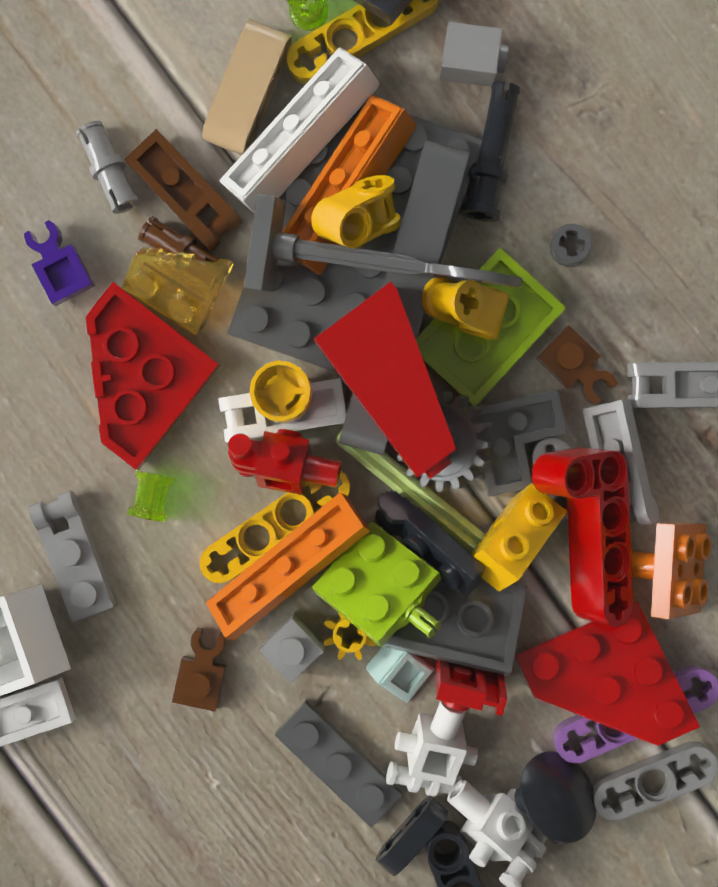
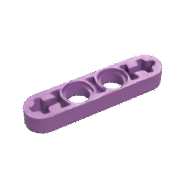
(591, 749)

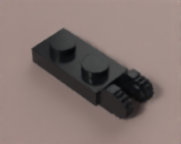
(429, 541)

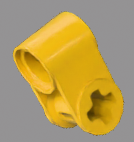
(357, 212)
(466, 305)

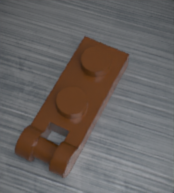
(182, 188)

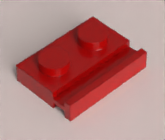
(469, 687)

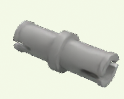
(107, 167)

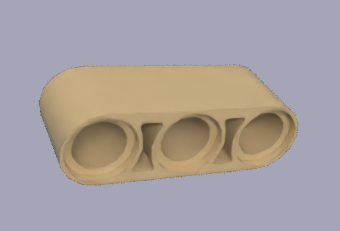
(247, 87)

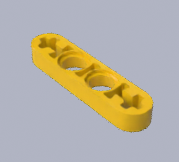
(360, 23)
(272, 520)

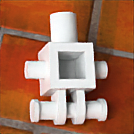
(433, 753)
(498, 831)

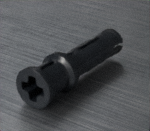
(488, 173)

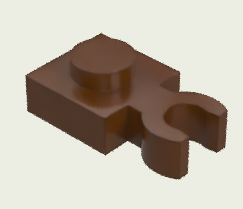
(571, 360)
(200, 678)

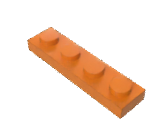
(287, 566)

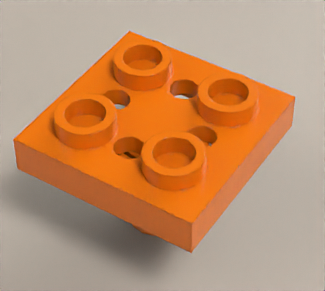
(676, 569)

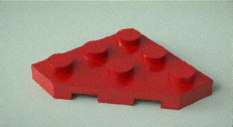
(140, 374)
(611, 679)

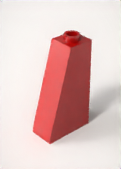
(386, 373)

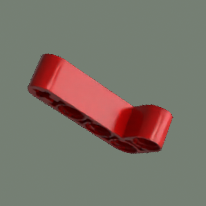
(597, 528)

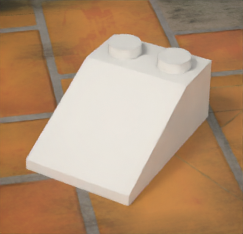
(28, 640)

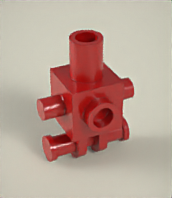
(282, 461)

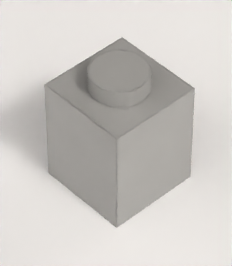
(473, 54)
(292, 647)

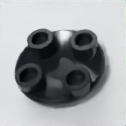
(556, 798)

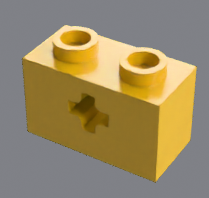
(517, 536)

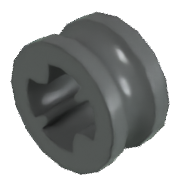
(581, 237)

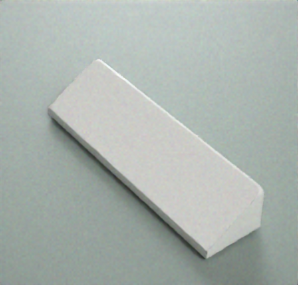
(301, 129)

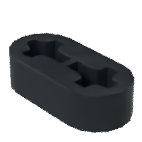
(412, 835)

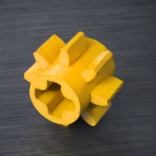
(353, 646)

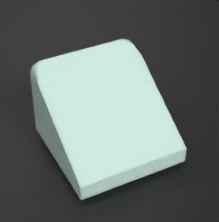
(399, 672)

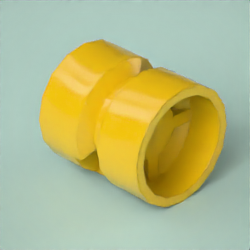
(281, 391)

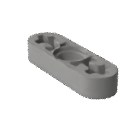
(678, 756)

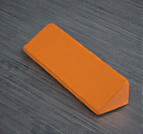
(363, 152)

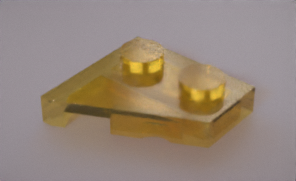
(177, 285)

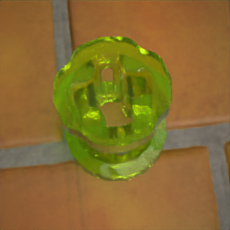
(315, 14)
(150, 496)

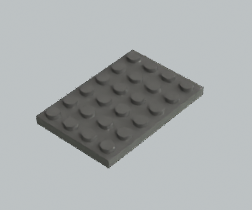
(312, 302)

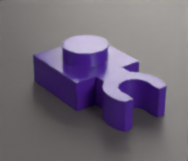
(60, 270)

